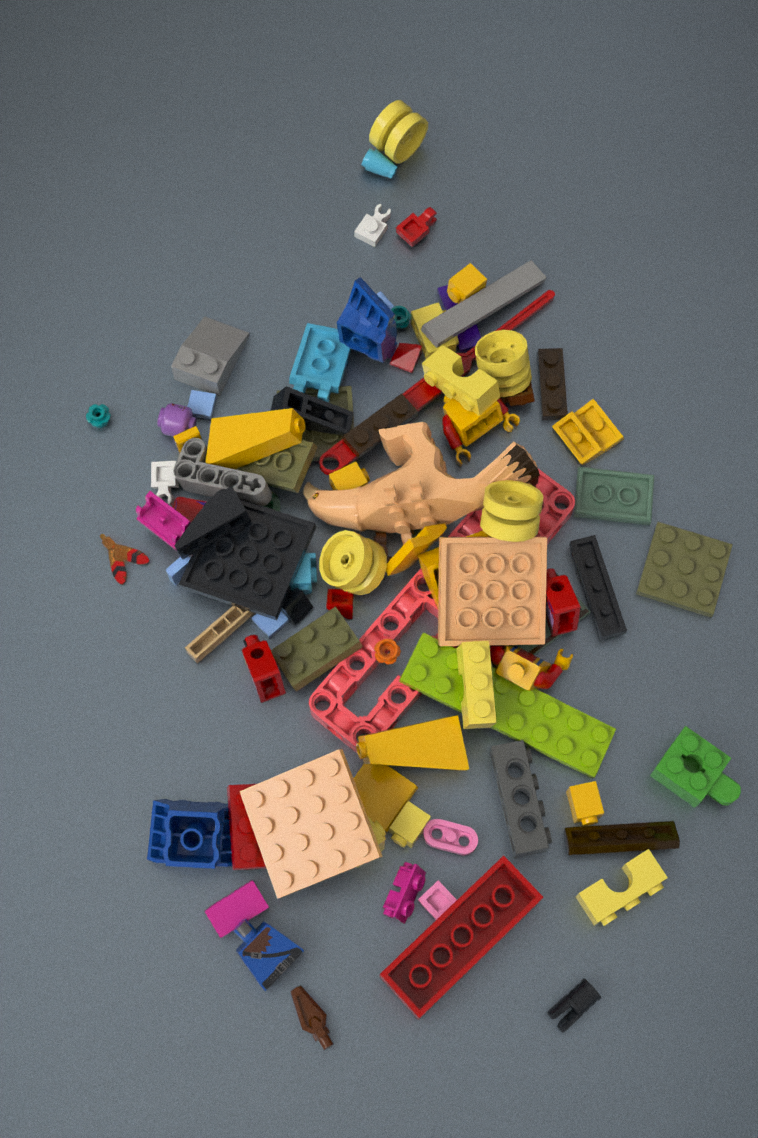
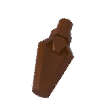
(311, 1017)

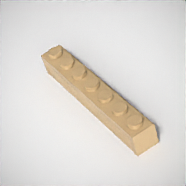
(217, 633)

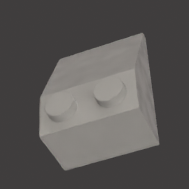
(209, 355)

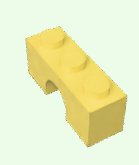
(473, 392)
(476, 671)
(643, 876)

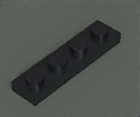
(597, 587)

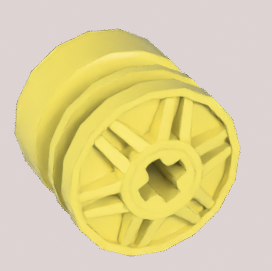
(506, 359)

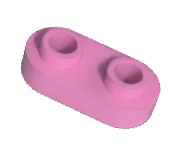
(450, 837)

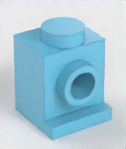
(306, 574)

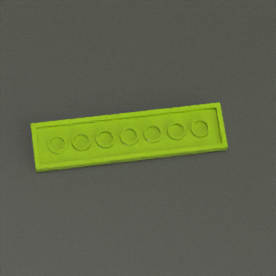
(520, 714)

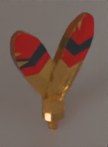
(118, 554)

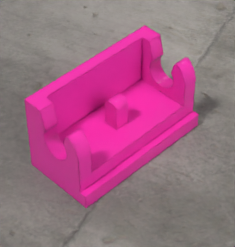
(162, 519)
(236, 906)

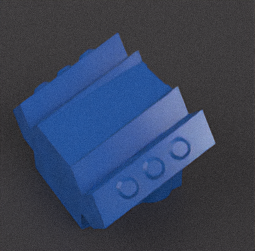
(368, 324)
(190, 834)

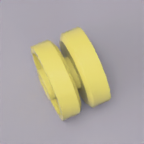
(398, 131)
(511, 510)
(352, 563)

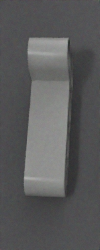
(249, 486)

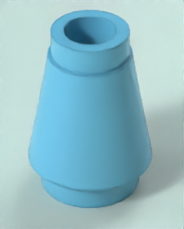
(379, 164)

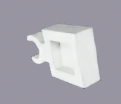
(373, 228)
(164, 479)

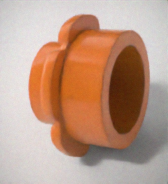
(387, 644)

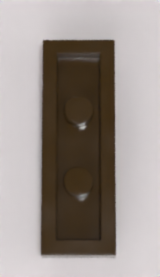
(552, 383)
(366, 434)

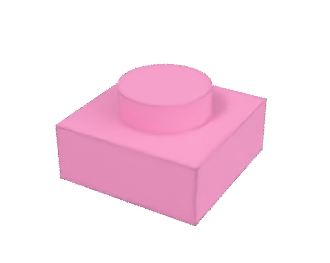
(437, 900)

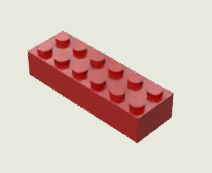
(460, 937)

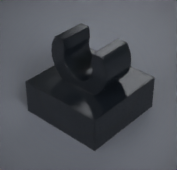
(296, 606)

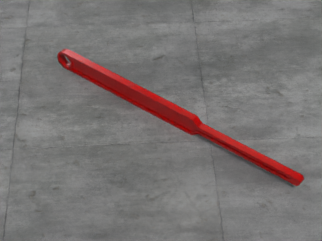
(422, 393)

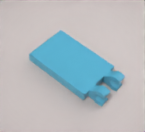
(320, 361)

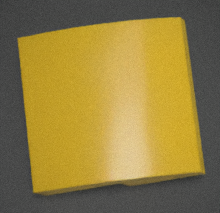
(588, 432)
(408, 552)
(383, 792)

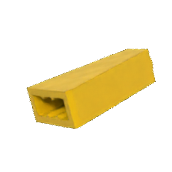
(252, 436)
(420, 745)

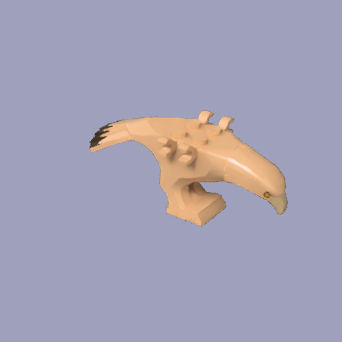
(419, 490)

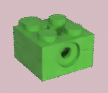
(695, 769)

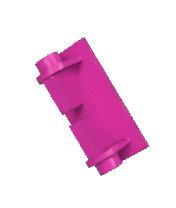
(401, 904)

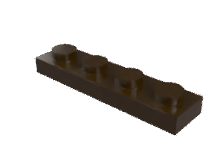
(621, 838)

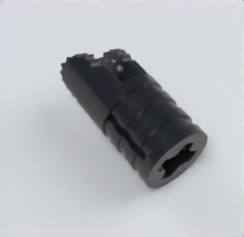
(579, 1000)

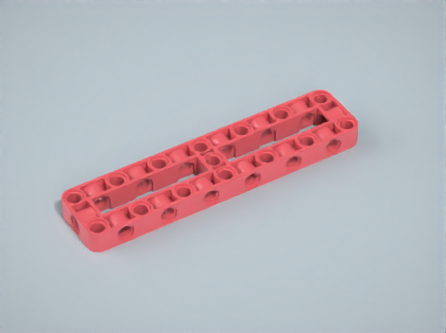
(404, 611)

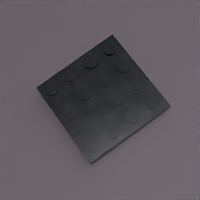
(253, 563)

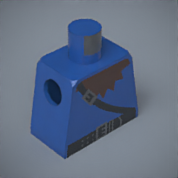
(265, 951)

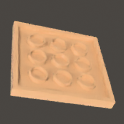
(492, 591)
(310, 823)

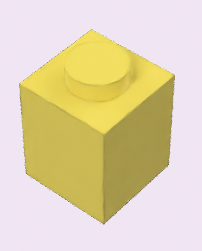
(409, 825)

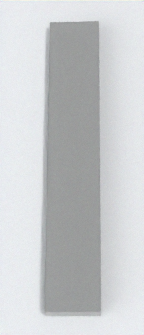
(483, 303)

